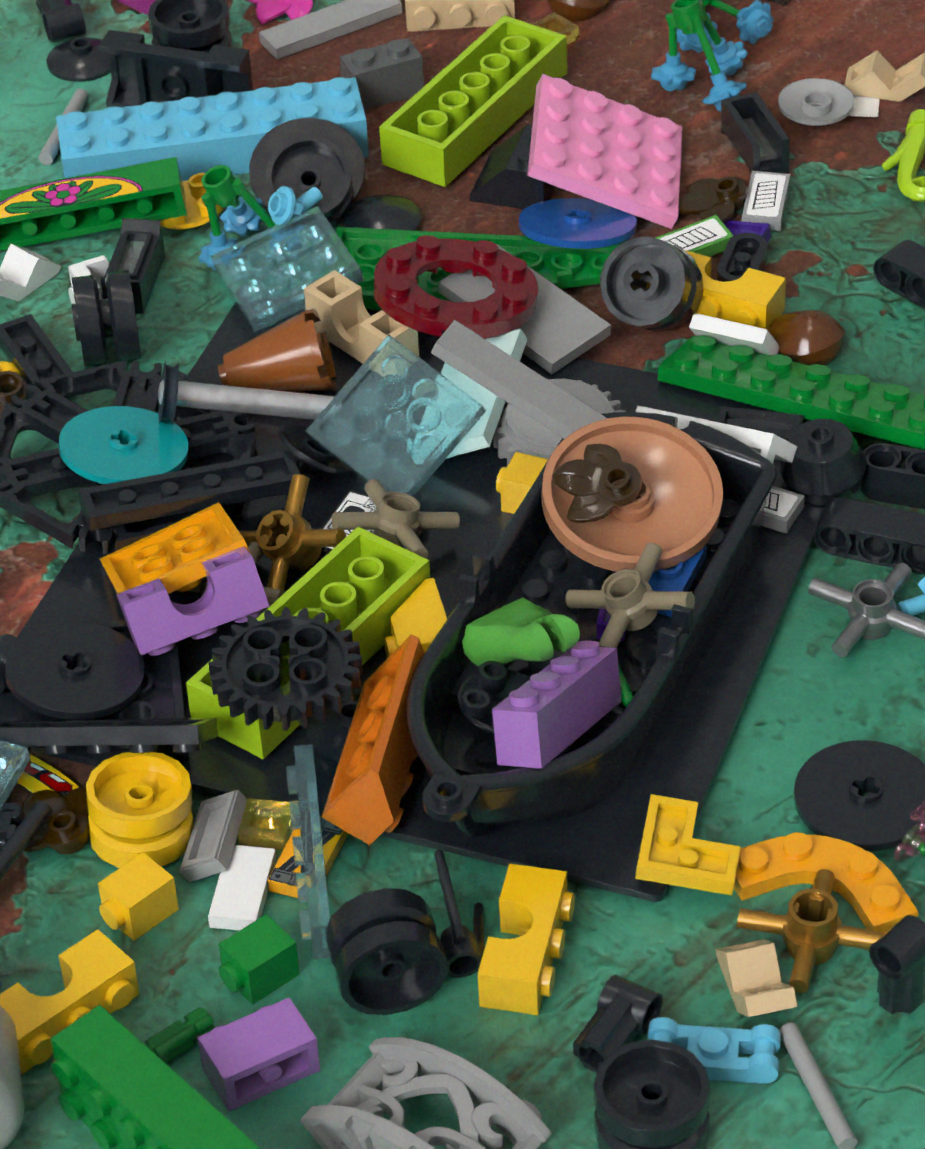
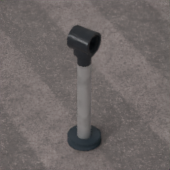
(234, 399)

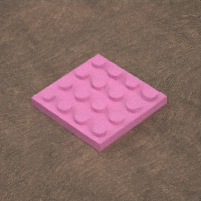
(606, 151)

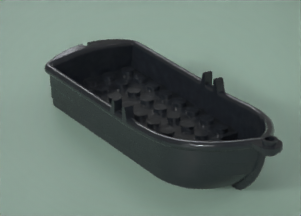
(536, 566)

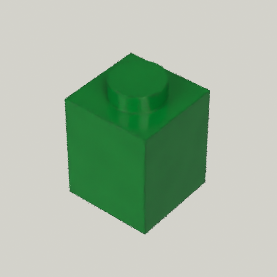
(258, 959)

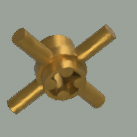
(289, 537)
(809, 928)

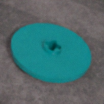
(122, 444)

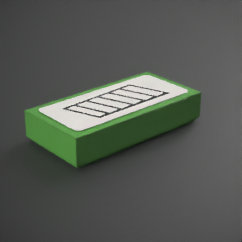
(703, 237)

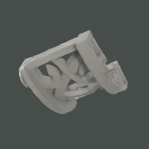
(413, 1069)

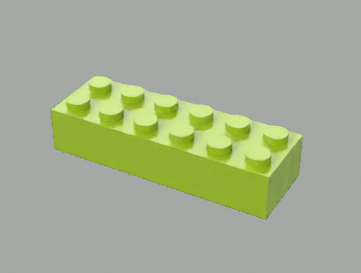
(472, 101)
(356, 583)

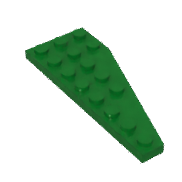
(557, 264)

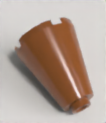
(283, 358)

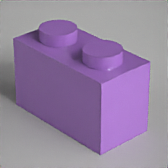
(259, 1054)

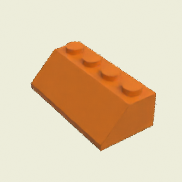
(376, 751)

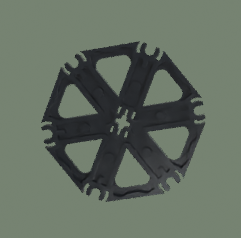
(45, 472)

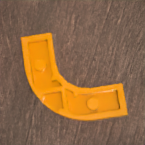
(858, 875)

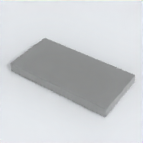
(557, 329)

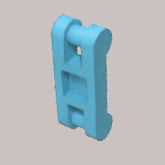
(720, 1049)

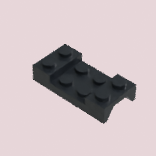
(167, 74)

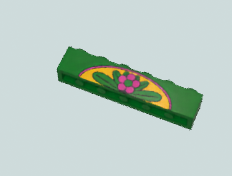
(90, 203)

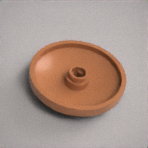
(673, 509)

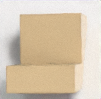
(878, 79)
(755, 978)

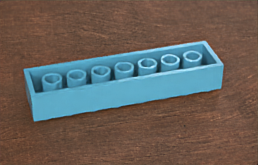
(203, 129)

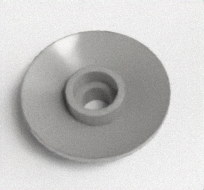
(816, 101)

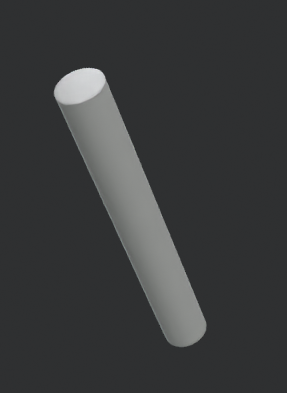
(52, 145)
(817, 1087)

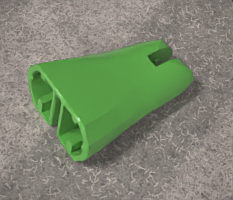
(519, 633)

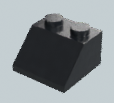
(505, 176)

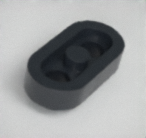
(741, 253)

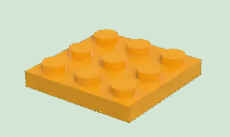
(174, 552)

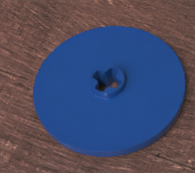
(576, 223)

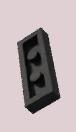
(31, 350)

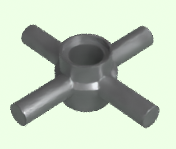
(869, 608)

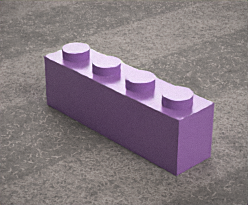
(556, 705)

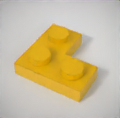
(677, 859)

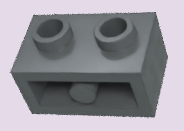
(385, 72)

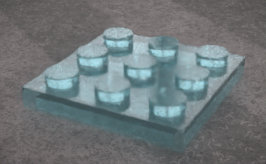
(276, 265)
(396, 419)

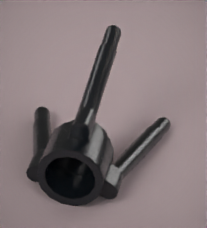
(461, 946)

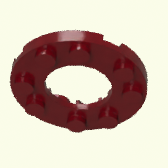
(408, 304)

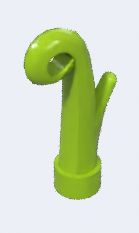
(909, 157)

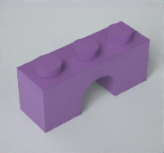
(230, 595)

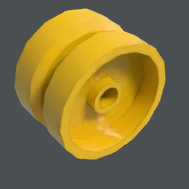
(139, 807)

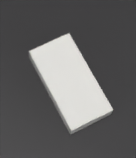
(734, 333)
(242, 888)

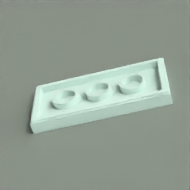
(483, 431)

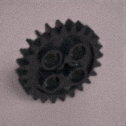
(249, 668)

